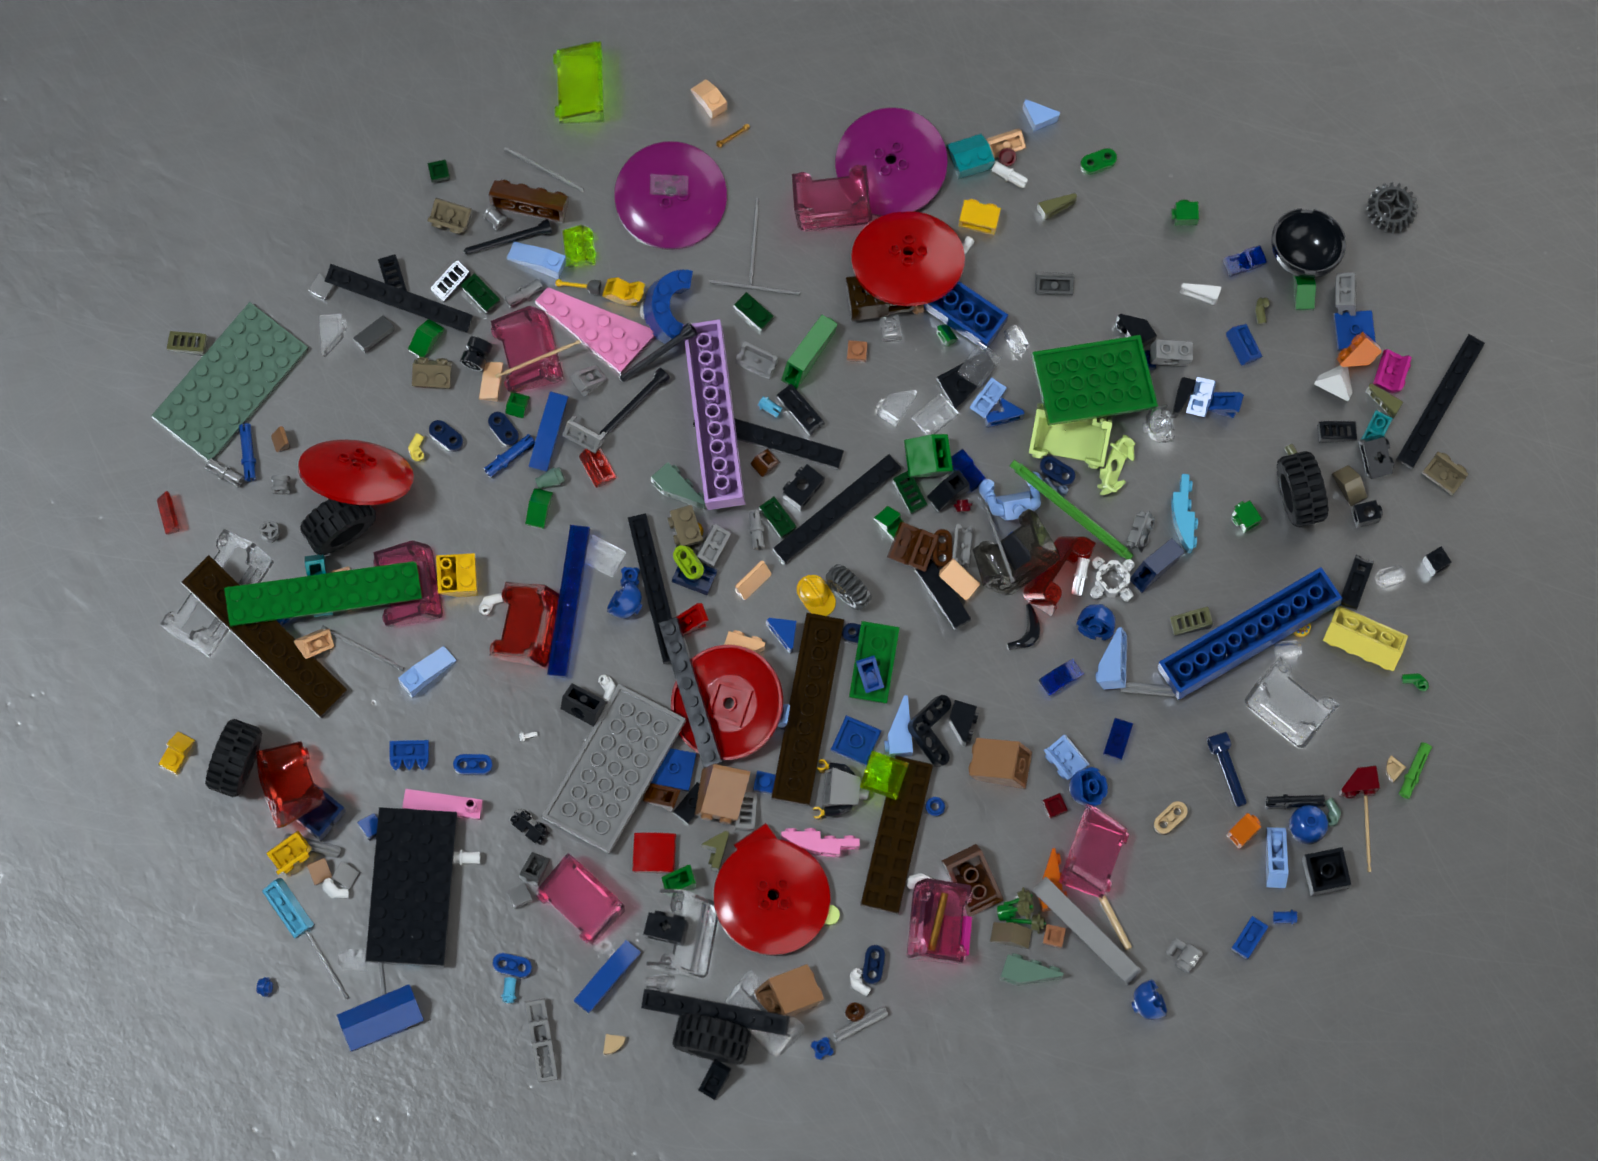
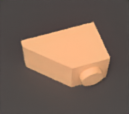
(710, 98)

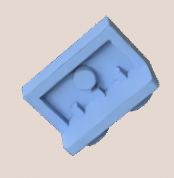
(1065, 757)

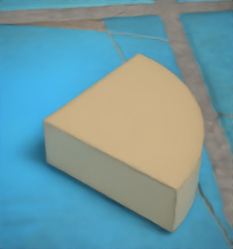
(1394, 768)
(613, 1043)

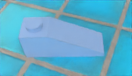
(538, 259)
(1112, 666)
(426, 671)
(899, 739)
(1276, 857)

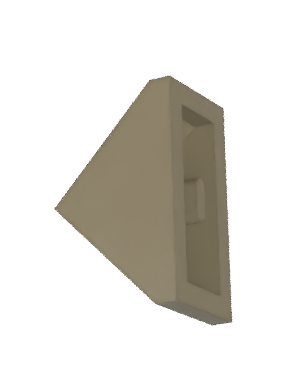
(1350, 485)
(1011, 934)

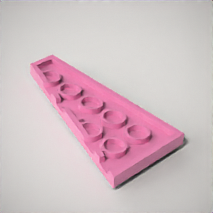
(605, 333)

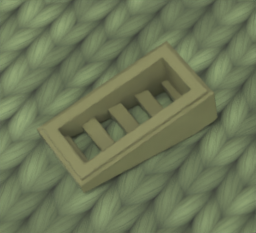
(1053, 206)
(200, 350)
(1385, 400)
(1208, 621)

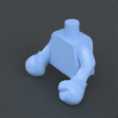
(1012, 505)

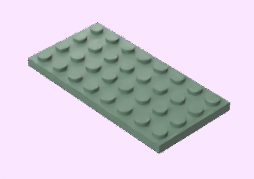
(230, 382)

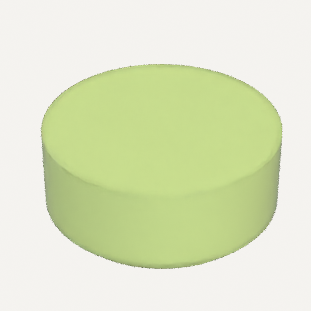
(833, 916)

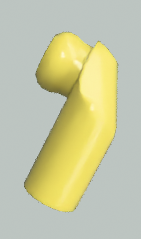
(414, 448)

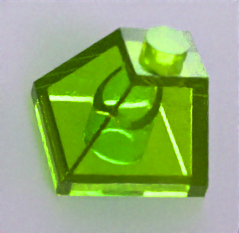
(883, 775)

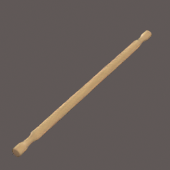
(538, 358)
(1367, 833)

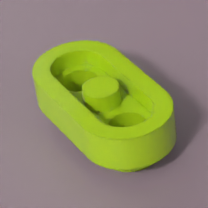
(689, 563)

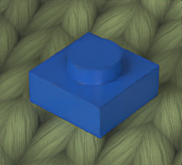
(764, 782)

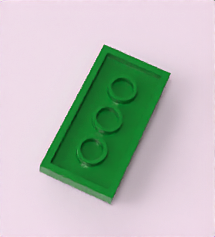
(880, 642)

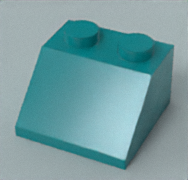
(971, 156)

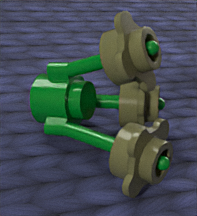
(1025, 908)

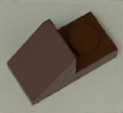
(661, 796)

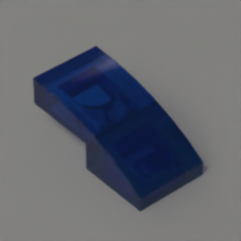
(1245, 261)
(963, 463)
(1060, 677)

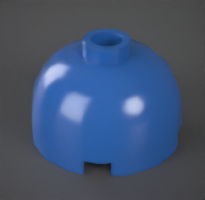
(625, 601)
(1096, 621)
(1088, 786)
(1308, 824)
(1148, 1001)

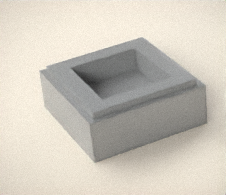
(320, 287)

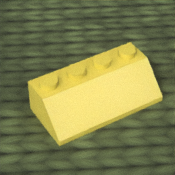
(1365, 638)

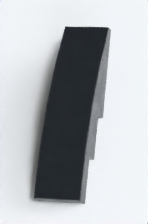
(944, 596)

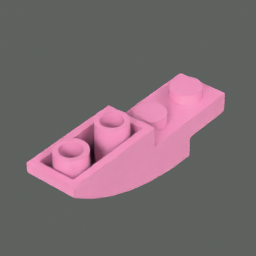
(812, 843)

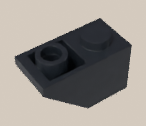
(1135, 326)
(948, 490)
(961, 720)

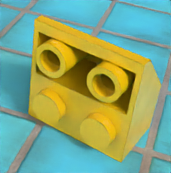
(457, 575)

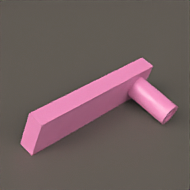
(422, 800)

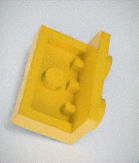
(289, 852)

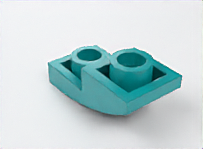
(1378, 425)

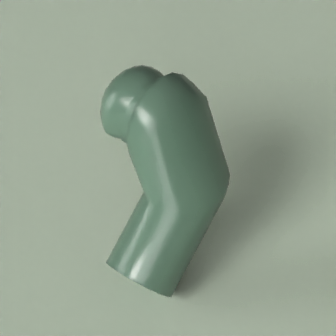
(1334, 812)

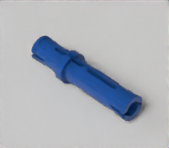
(247, 452)
(504, 459)

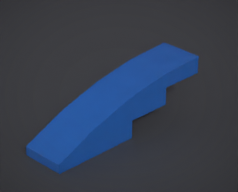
(548, 431)
(607, 976)

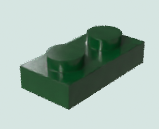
(480, 293)
(753, 311)
(777, 517)

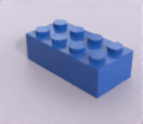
(969, 314)

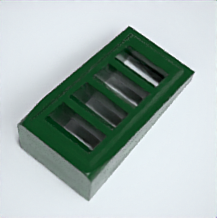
(915, 489)

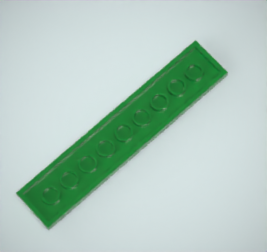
(322, 593)

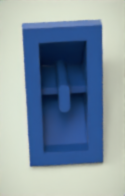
(784, 631)

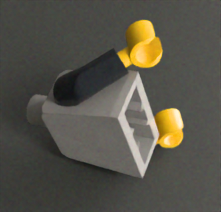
(840, 790)

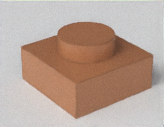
(857, 351)
(1054, 936)

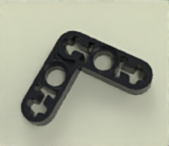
(925, 730)

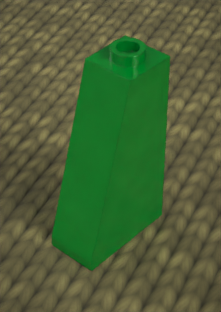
(808, 351)

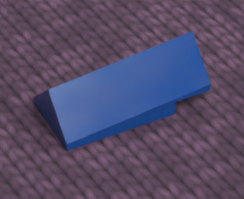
(380, 1018)

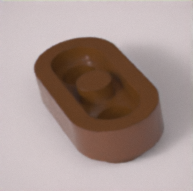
(942, 549)

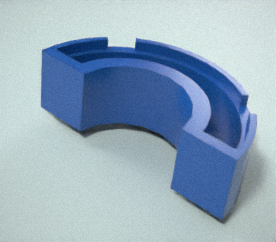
(657, 304)

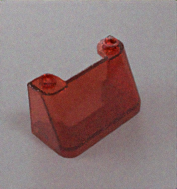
(1042, 590)
(527, 625)
(287, 782)

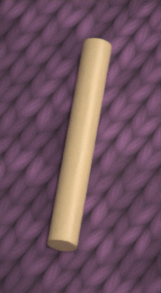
(1115, 923)

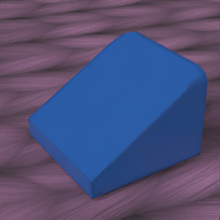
(369, 826)

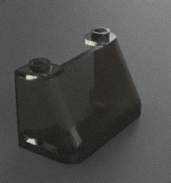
(1027, 551)

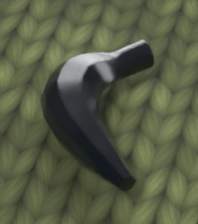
(1032, 631)

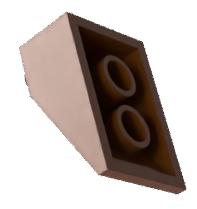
(971, 869)

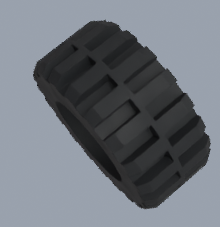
(1302, 489)
(336, 525)
(233, 758)
(711, 1038)

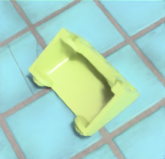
(1076, 440)

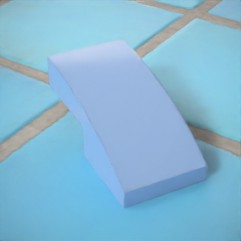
(988, 397)
(1201, 397)

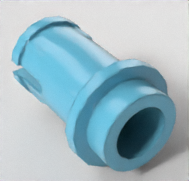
(768, 405)
(509, 990)

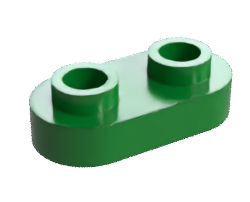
(1099, 161)

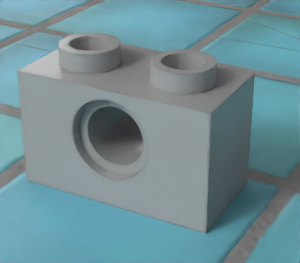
(1171, 352)

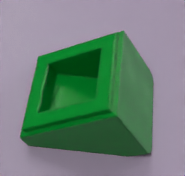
(946, 335)
(517, 405)

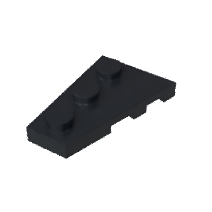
(955, 386)

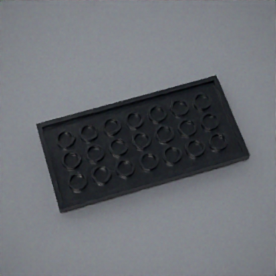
(411, 887)

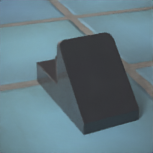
(715, 1079)

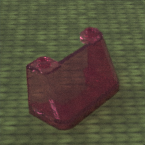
(832, 200)
(525, 337)
(430, 604)
(1094, 853)
(580, 899)
(923, 913)

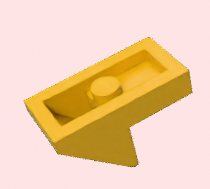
(176, 752)

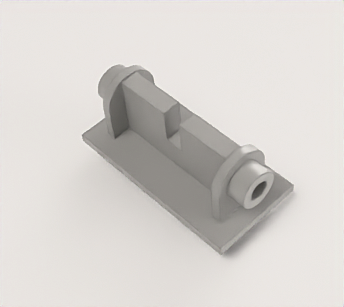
(1144, 523)

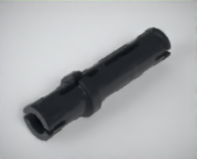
(1294, 801)

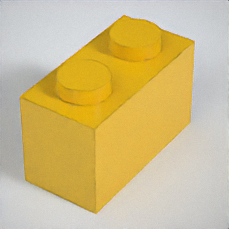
(979, 216)

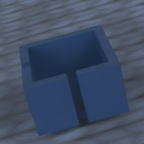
(319, 820)

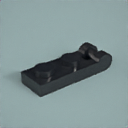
(800, 409)
(1356, 582)

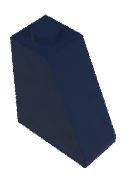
(1156, 565)

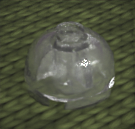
(1159, 424)

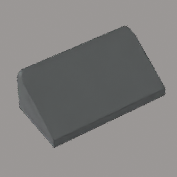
(1054, 283)
(374, 333)

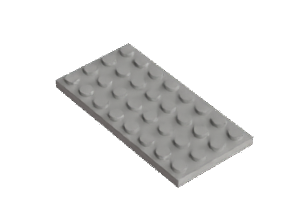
(614, 768)

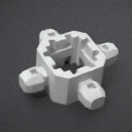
(1122, 570)

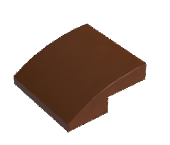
(912, 546)

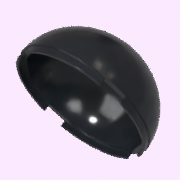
(1308, 243)

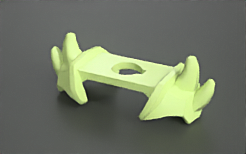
(1121, 450)

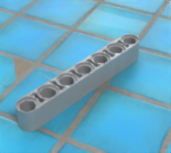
(1086, 930)

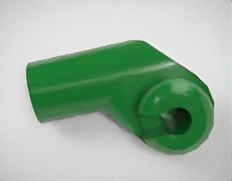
(1417, 680)

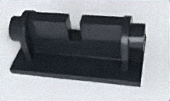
(524, 820)

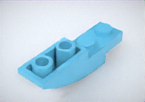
(1183, 519)

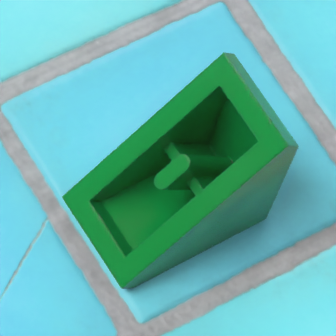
(1304, 293)
(425, 338)
(538, 508)
(680, 879)

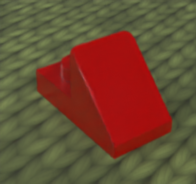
(693, 619)

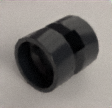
(475, 355)

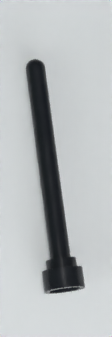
(543, 228)
(687, 332)
(659, 378)

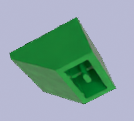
(928, 456)

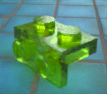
(579, 246)

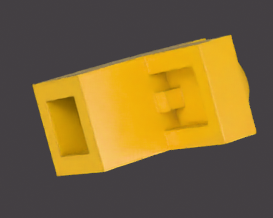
(623, 292)

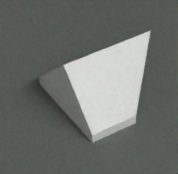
(1336, 382)

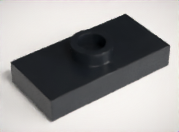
(687, 807)

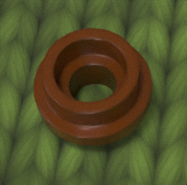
(855, 1007)

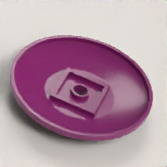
(918, 153)
(675, 219)

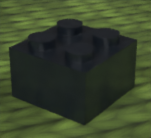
(1326, 871)

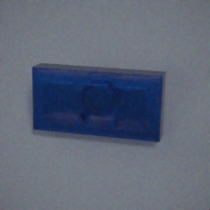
(1118, 739)

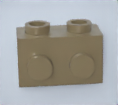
(449, 215)
(431, 373)
(1445, 473)
(685, 526)

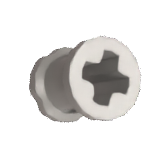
(494, 217)

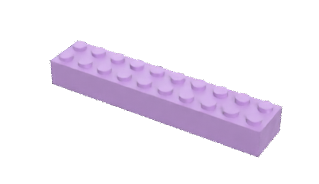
(714, 417)

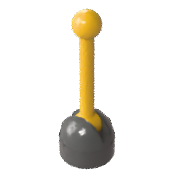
(593, 286)

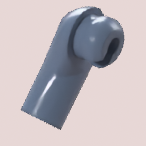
(1062, 490)

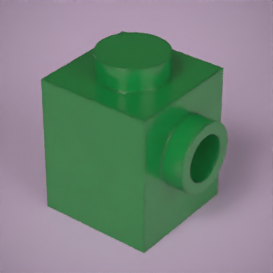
(1185, 213)
(1246, 516)

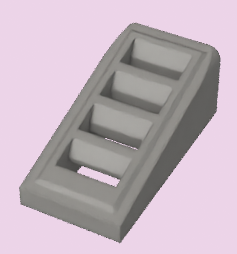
(747, 826)

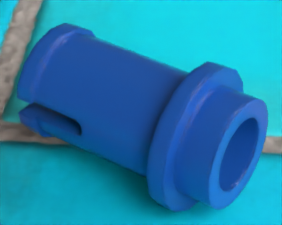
(1285, 917)

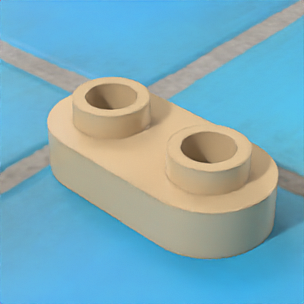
(1170, 818)

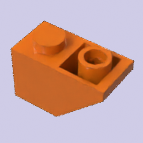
(1360, 352)
(1244, 830)

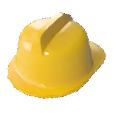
(816, 595)

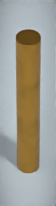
(937, 922)

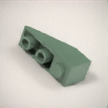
(673, 485)
(1024, 972)

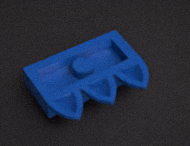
(409, 752)

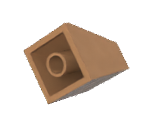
(1000, 762)
(721, 793)
(790, 992)

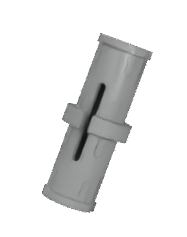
(524, 293)
(224, 472)
(756, 529)

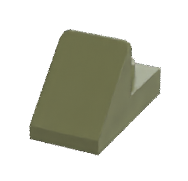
(718, 845)

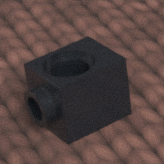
(1361, 519)
(1436, 561)

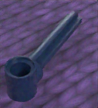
(1219, 745)

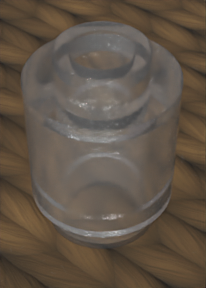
(1016, 340)
(1390, 576)
(1287, 650)

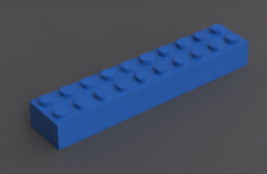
(1249, 633)

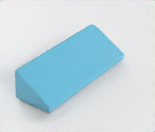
(287, 907)

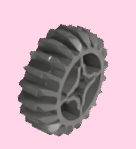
(1384, 205)
(848, 587)

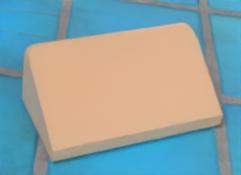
(1011, 139)
(490, 384)
(959, 579)
(753, 580)
(315, 643)

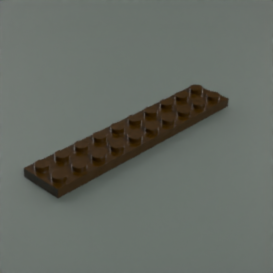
(267, 641)
(807, 709)

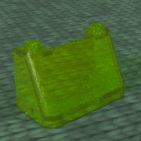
(580, 83)

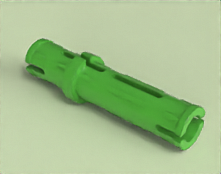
(1418, 763)

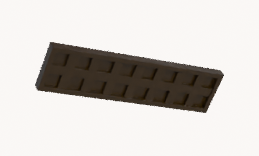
(896, 840)

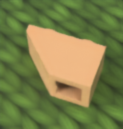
(738, 638)

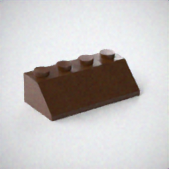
(528, 200)

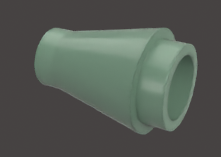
(550, 478)

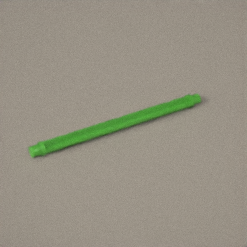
(1071, 510)

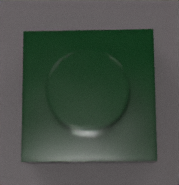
(438, 171)

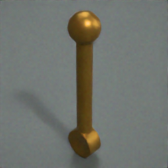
(719, 143)

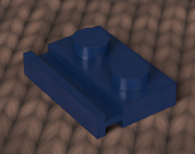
(699, 585)

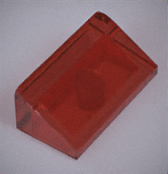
(597, 467)
(168, 513)

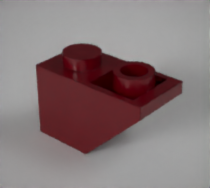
(1362, 781)

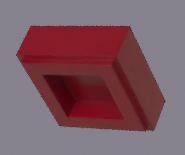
(1054, 805)

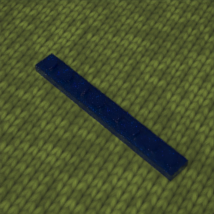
(568, 601)

